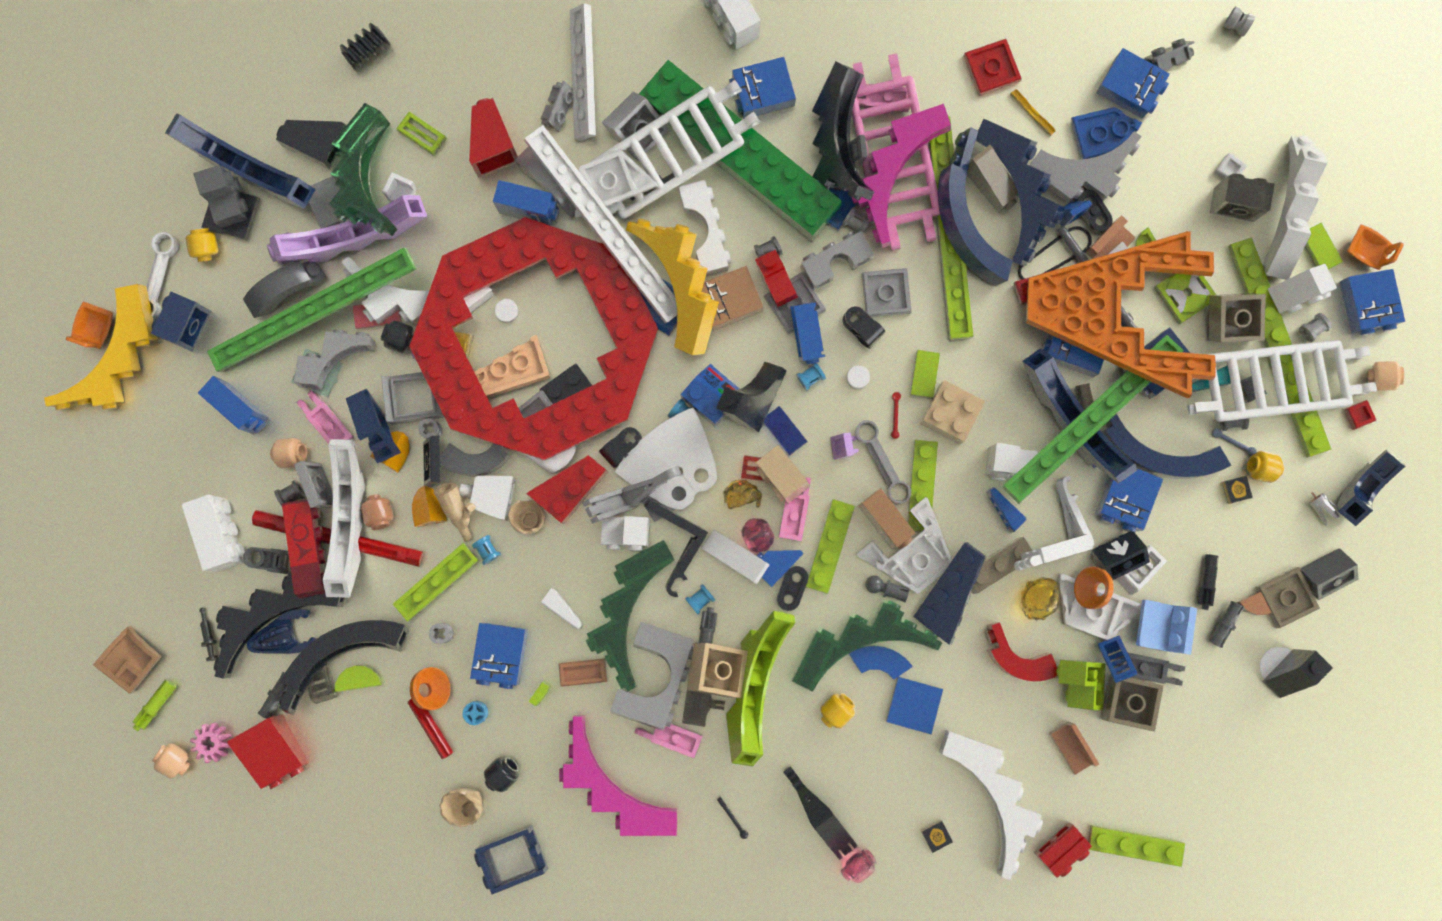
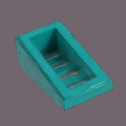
(1223, 379)

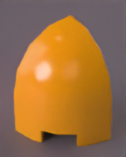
(397, 461)
(426, 508)

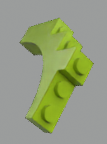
(746, 715)

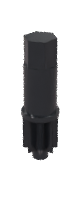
(1208, 582)

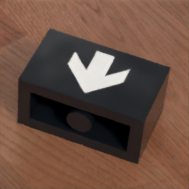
(1121, 555)

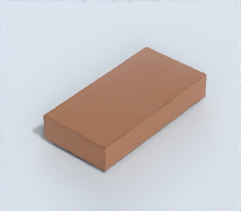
(582, 672)

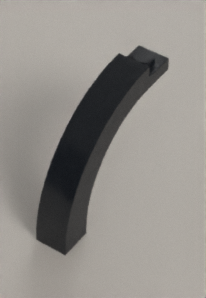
(331, 645)

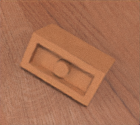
(1111, 238)
(1073, 747)

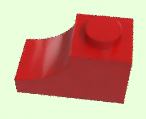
(776, 278)

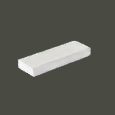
(735, 556)

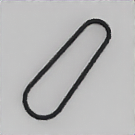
(1054, 241)

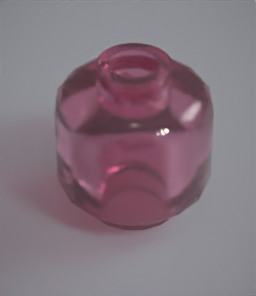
(757, 535)
(858, 865)

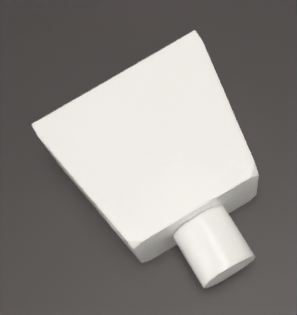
(490, 494)

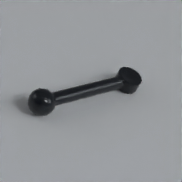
(743, 833)

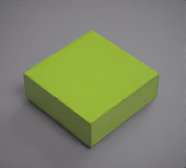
(540, 693)

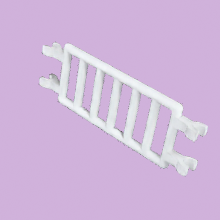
(734, 130)
(1305, 405)

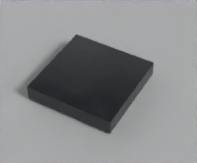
(238, 230)
(431, 461)

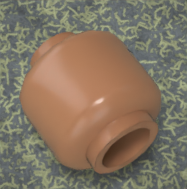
(377, 512)

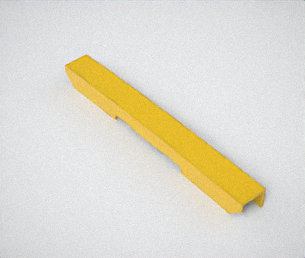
(1032, 112)

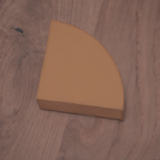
(1255, 604)

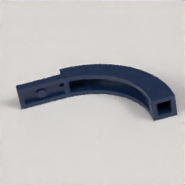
(957, 220)

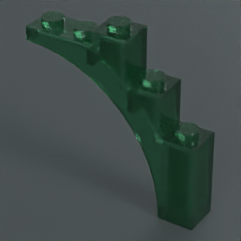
(352, 174)
(885, 626)
(612, 636)

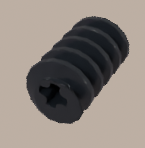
(363, 45)

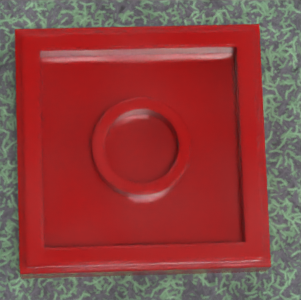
(992, 67)

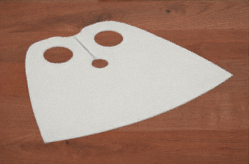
(671, 444)

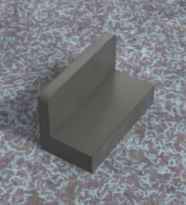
(1330, 573)

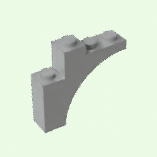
(1092, 173)

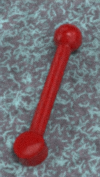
(896, 397)

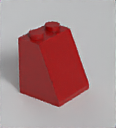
(489, 139)
(269, 752)

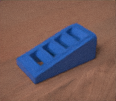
(1074, 211)
(1008, 512)
(1113, 645)

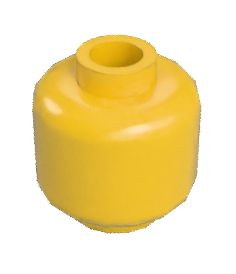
(201, 244)
(1265, 466)
(837, 711)

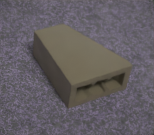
(993, 179)

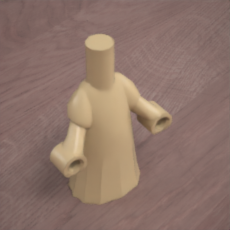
(454, 508)

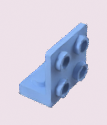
(1166, 627)

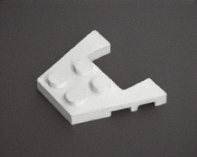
(920, 560)

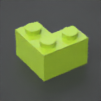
(1084, 683)

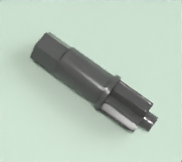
(707, 626)

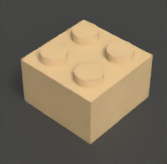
(952, 412)
(783, 474)
(717, 670)

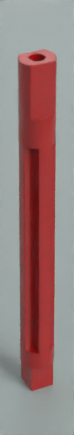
(366, 545)

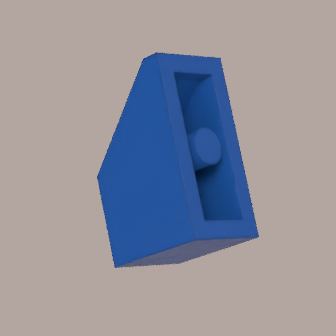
(779, 564)

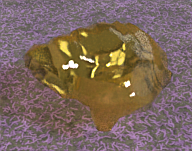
(741, 493)
(1040, 598)

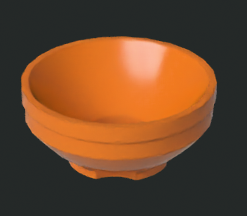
(1086, 587)
(438, 688)

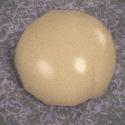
(526, 517)

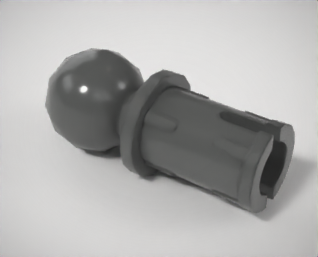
(875, 584)

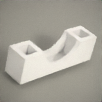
(697, 202)

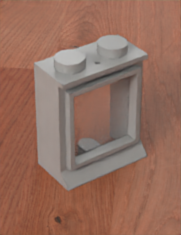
(409, 399)

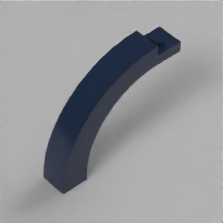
(1162, 464)

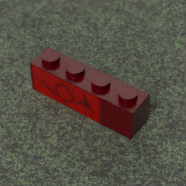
(304, 548)

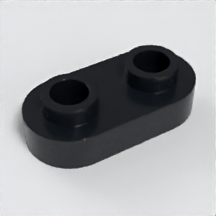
(1097, 211)
(792, 588)

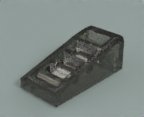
(329, 684)

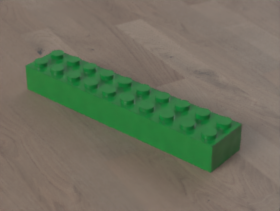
(754, 164)

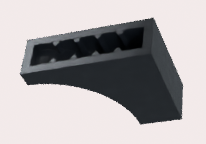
(751, 403)

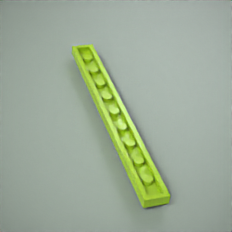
(953, 267)
(1255, 281)

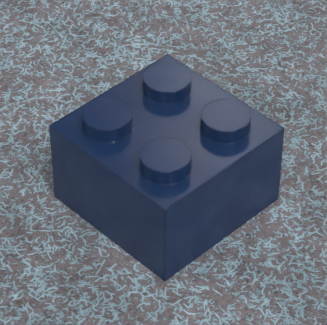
(180, 321)

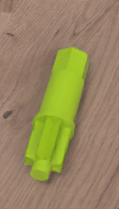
(154, 704)

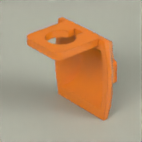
(1373, 248)
(91, 326)

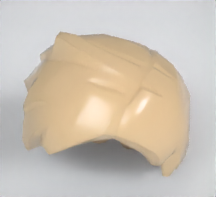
(461, 807)

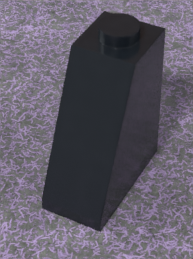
(311, 139)
(1297, 672)

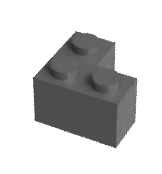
(222, 195)

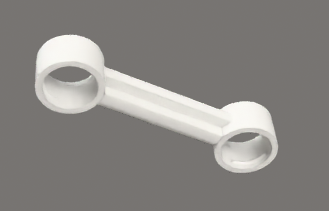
(158, 269)

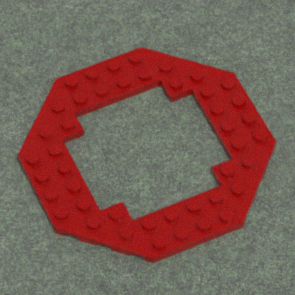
(454, 379)

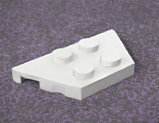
(615, 178)
(1097, 622)

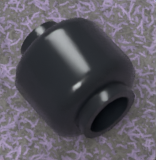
(397, 336)
(501, 774)

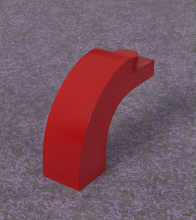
(1032, 669)

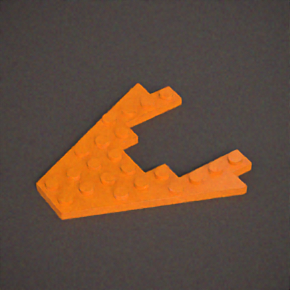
(1085, 309)

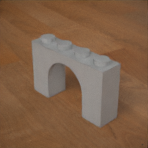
(656, 710)

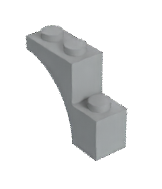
(337, 345)

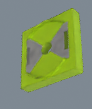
(1187, 305)

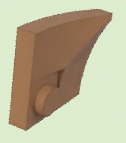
(127, 660)

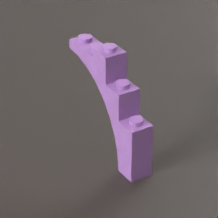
(328, 242)

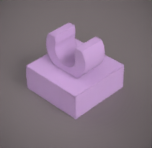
(842, 445)

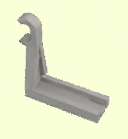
(626, 498)

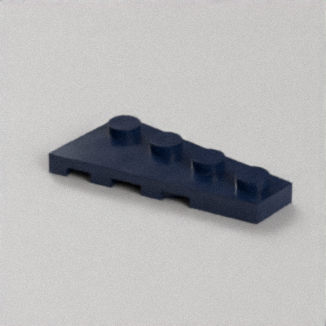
(948, 598)

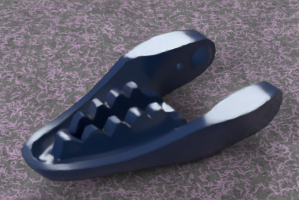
(279, 635)

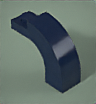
(1360, 493)

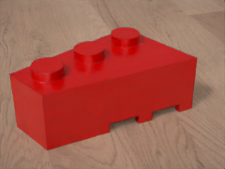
(569, 488)

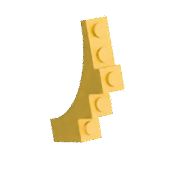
(694, 308)
(120, 360)

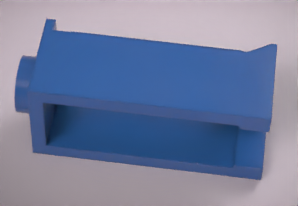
(807, 332)

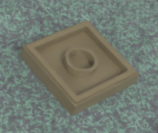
(1288, 597)

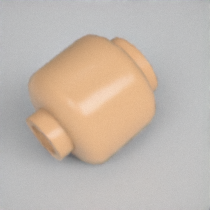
(1386, 375)
(288, 452)
(171, 761)

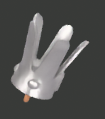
(1322, 501)

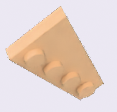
(514, 370)

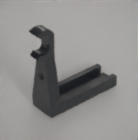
(692, 546)
(822, 818)

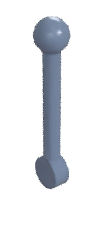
(1218, 433)

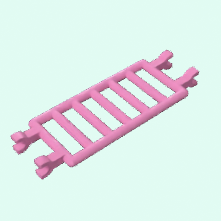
(925, 167)

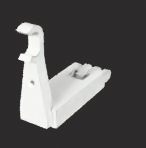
(1077, 530)

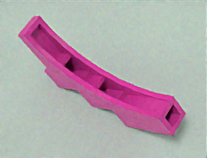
(910, 135)
(635, 816)

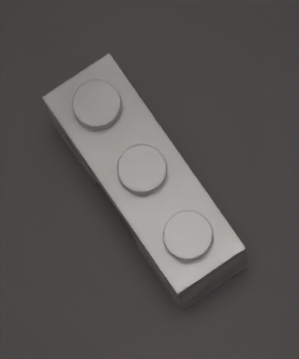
(852, 249)

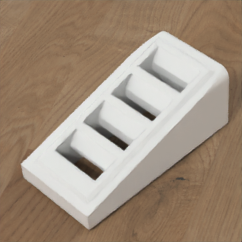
(1132, 582)
(558, 605)

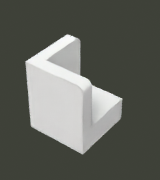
(398, 186)

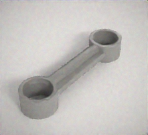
(882, 462)

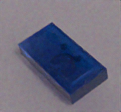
(784, 431)

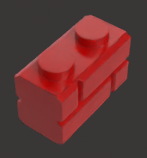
(1063, 850)

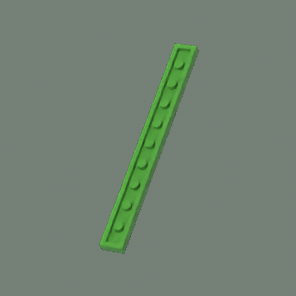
(312, 309)
(1080, 430)

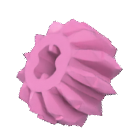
(206, 749)

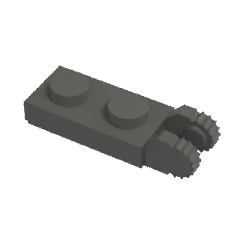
(1153, 669)

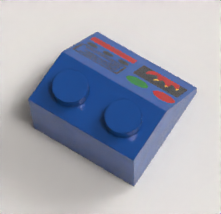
(705, 393)

